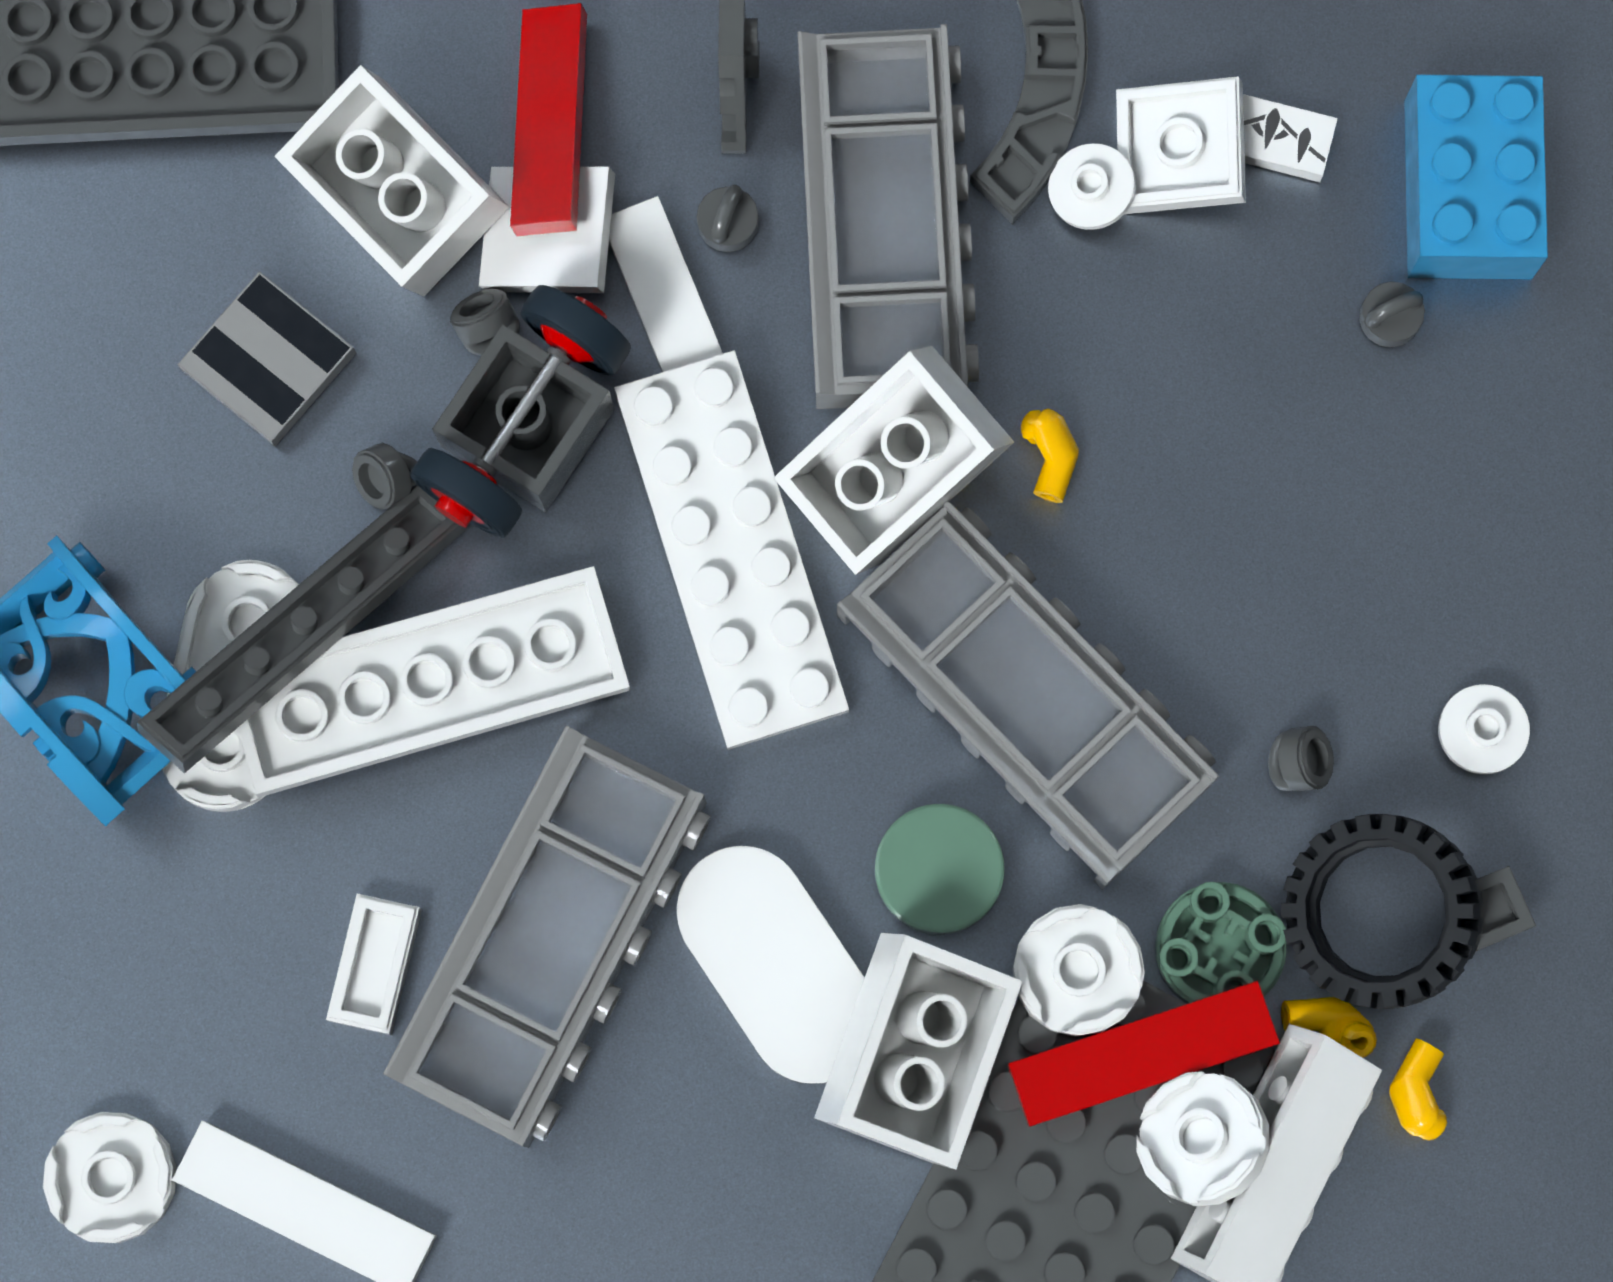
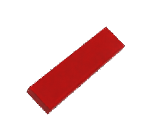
(549, 120)
(1143, 1053)

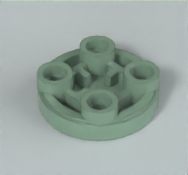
(939, 869)
(1219, 942)

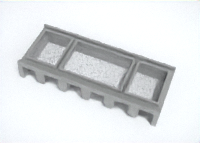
(883, 206)
(1029, 691)
(549, 938)

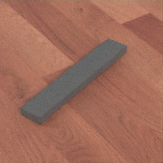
(298, 630)

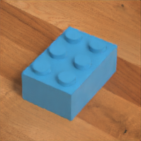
(1475, 177)

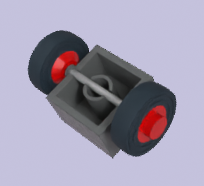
(523, 414)

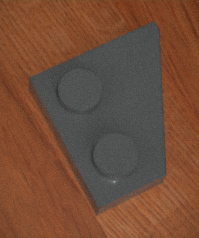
(736, 63)

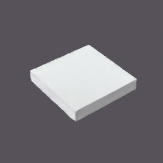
(1184, 143)
(560, 260)

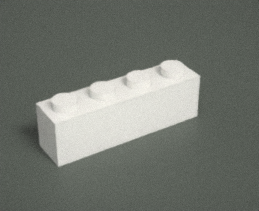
(1311, 1105)

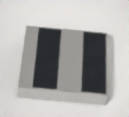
(267, 358)

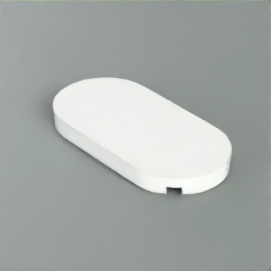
(213, 619)
(770, 958)

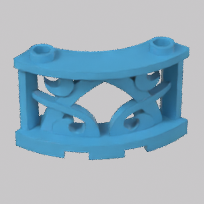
(90, 758)

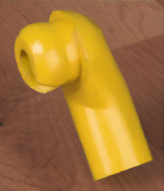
(1057, 447)
(1334, 1019)
(1412, 1094)

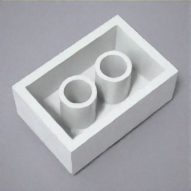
(391, 181)
(893, 459)
(918, 1049)

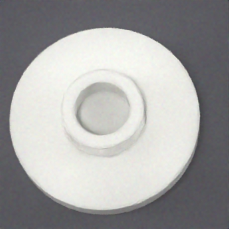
(1092, 186)
(1483, 729)

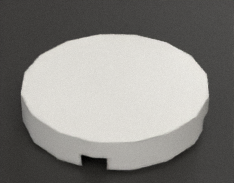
(1078, 970)
(1203, 1138)
(110, 1177)

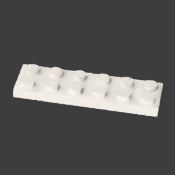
(731, 550)
(437, 681)

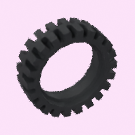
(1303, 911)

